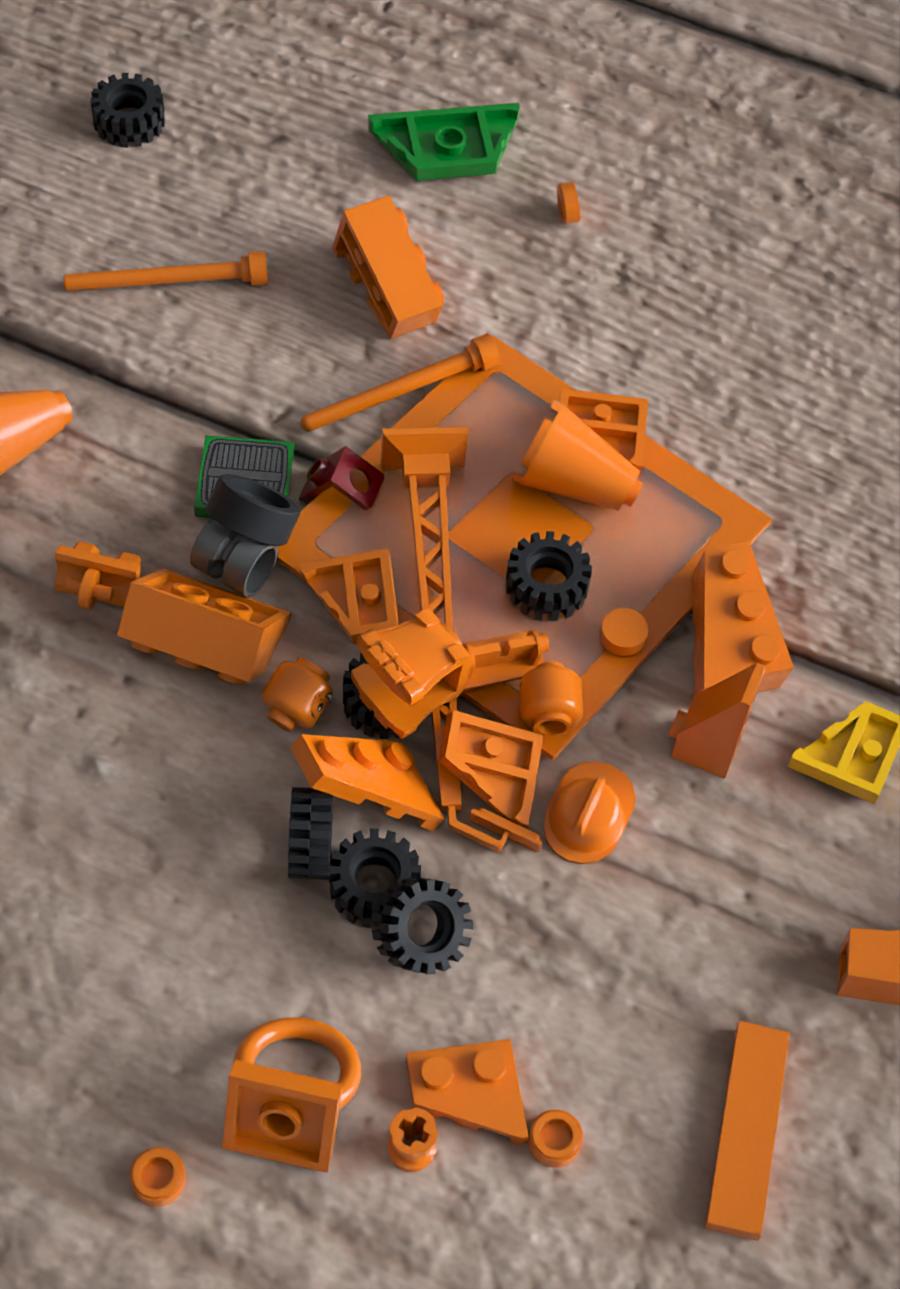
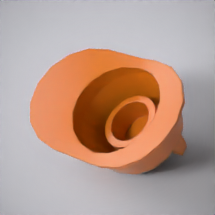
(589, 812)

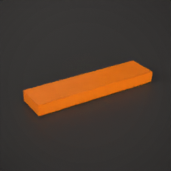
(747, 1131)

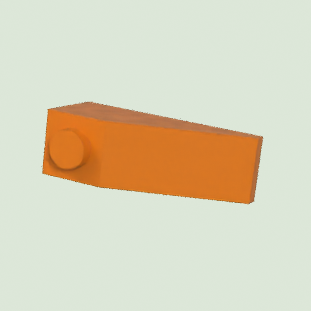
(716, 721)

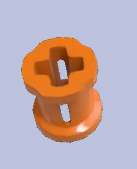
(406, 1125)

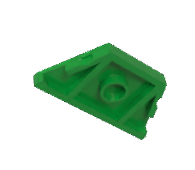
(447, 139)

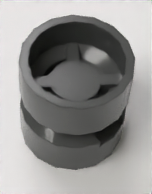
(237, 559)

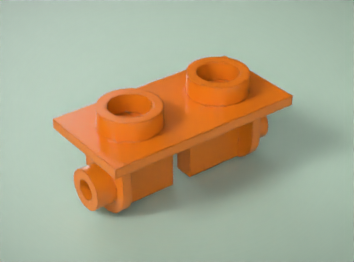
(505, 657)

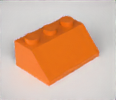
(202, 625)

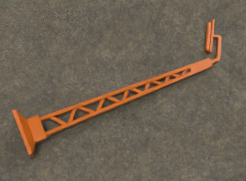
(426, 461)

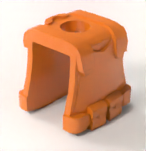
(410, 671)

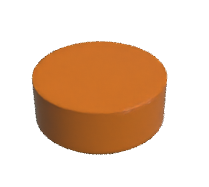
(568, 203)
(624, 631)
(555, 1138)
(157, 1176)

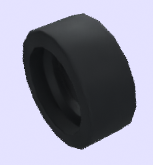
(252, 510)

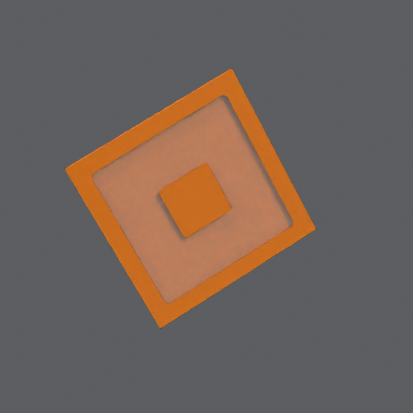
(637, 554)

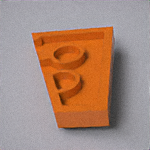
(368, 770)

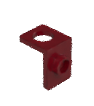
(335, 473)

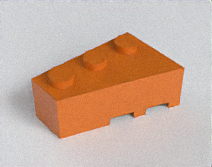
(389, 266)
(734, 620)

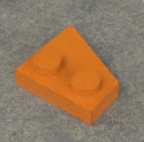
(355, 590)
(471, 1086)

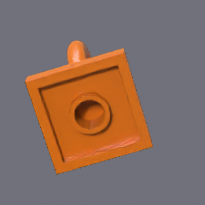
(284, 1112)

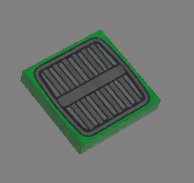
(255, 459)

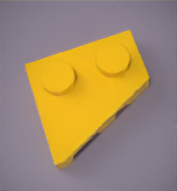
(853, 752)

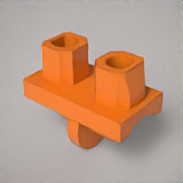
(95, 576)

